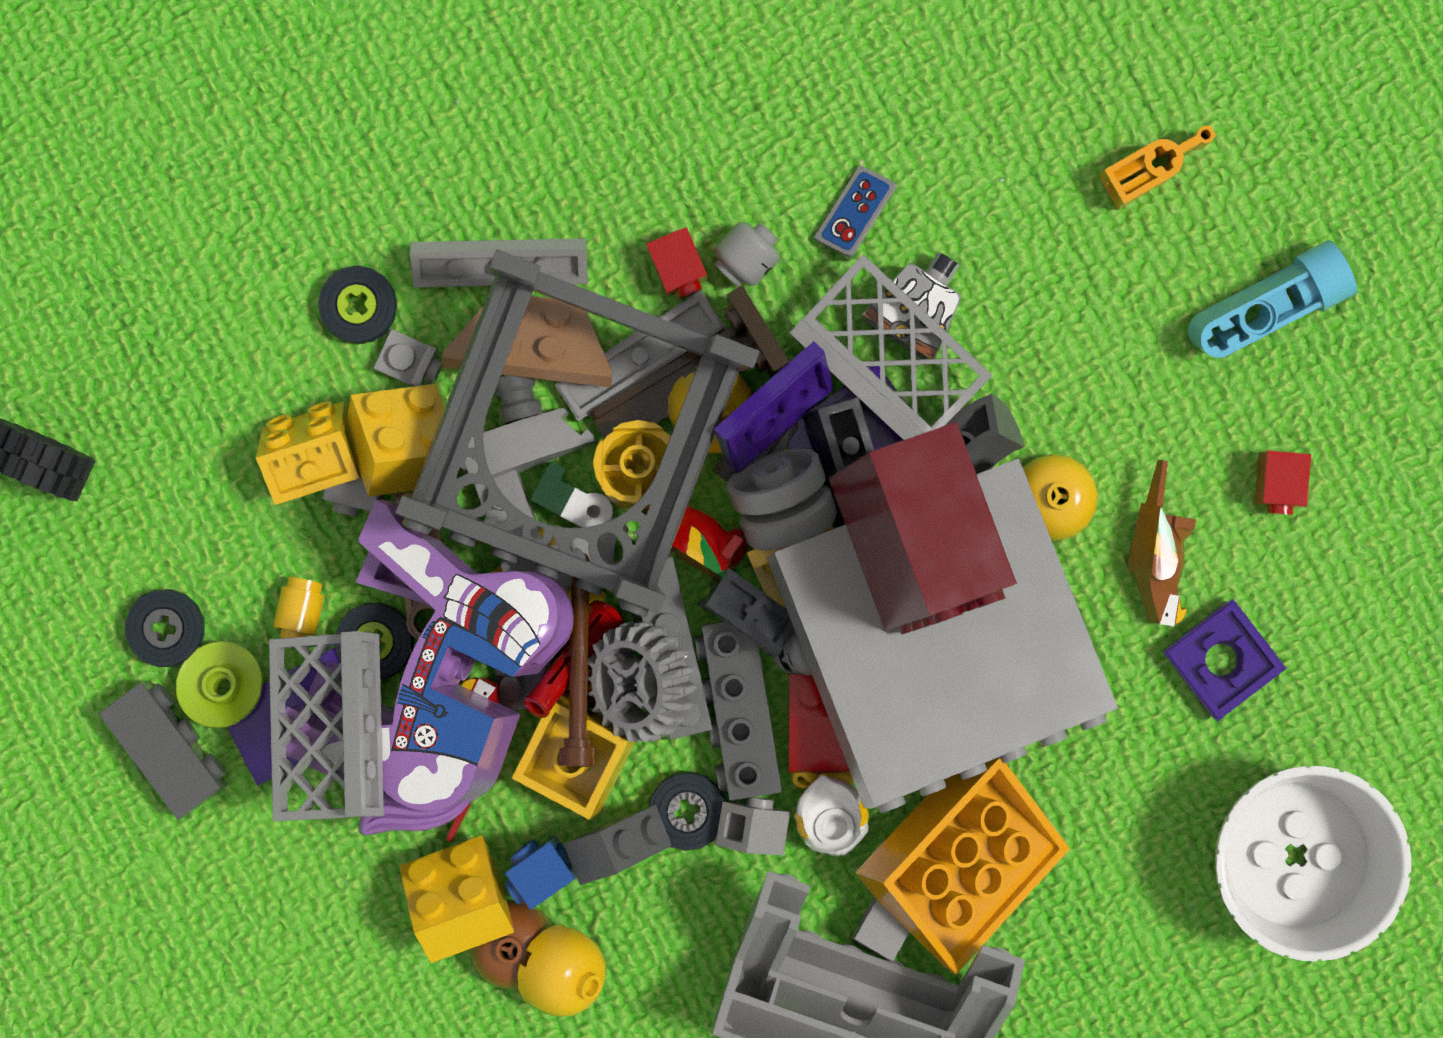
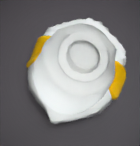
(831, 816)

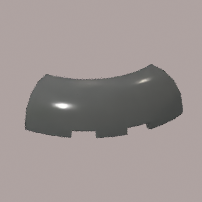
(988, 432)

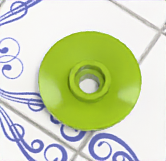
(205, 671)

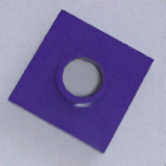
(1254, 667)

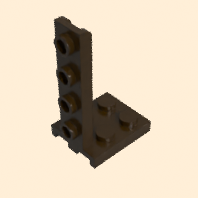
(649, 397)

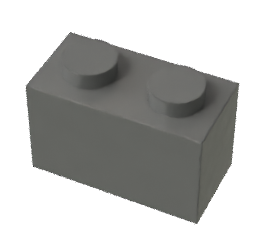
(617, 845)

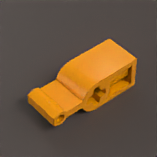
(1149, 176)

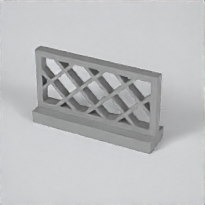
(864, 381)
(359, 734)

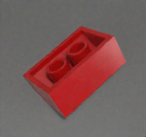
(810, 732)

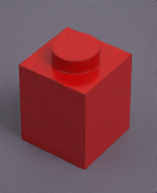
(677, 263)
(1282, 481)

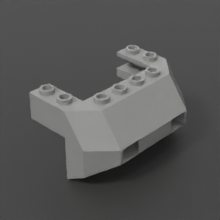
(814, 988)

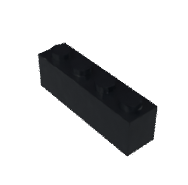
(839, 438)

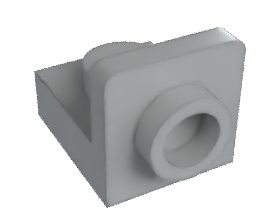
(409, 360)

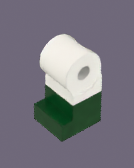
(569, 501)

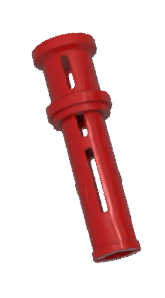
(557, 677)

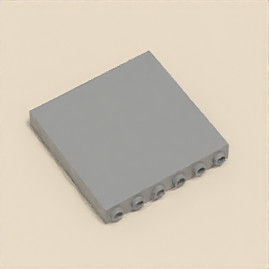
(951, 691)

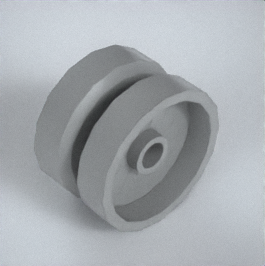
(782, 499)

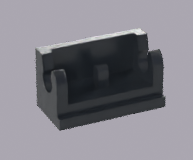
(748, 611)

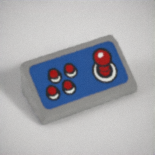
(855, 212)

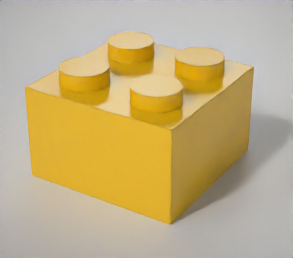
(392, 435)
(576, 788)
(456, 899)

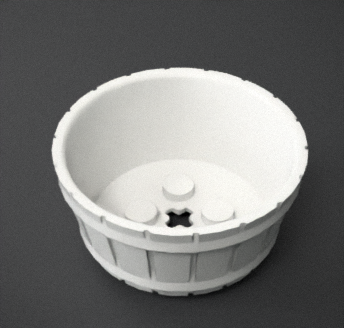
(1351, 872)

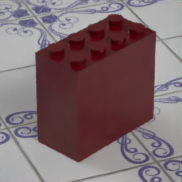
(922, 530)

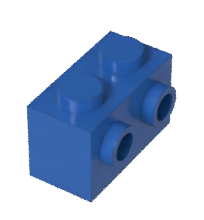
(538, 871)

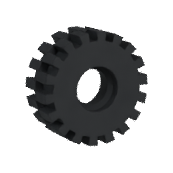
(42, 461)

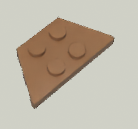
(551, 344)

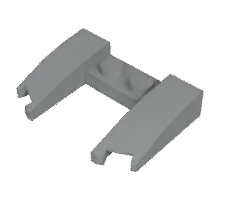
(524, 446)

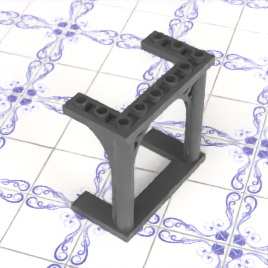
(436, 490)

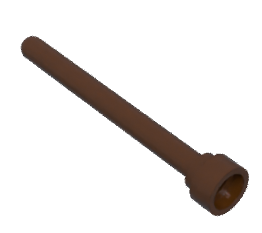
(577, 749)

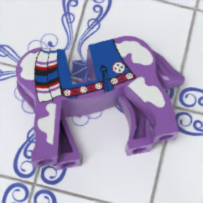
(441, 738)

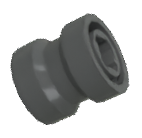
(517, 399)

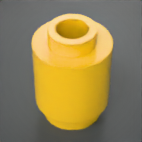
(299, 608)

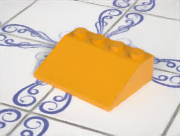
(964, 862)

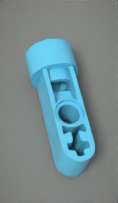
(1316, 281)

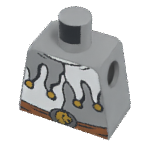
(929, 292)

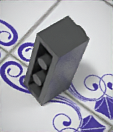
(164, 748)

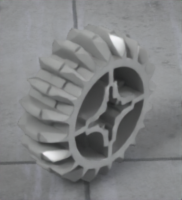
(652, 682)

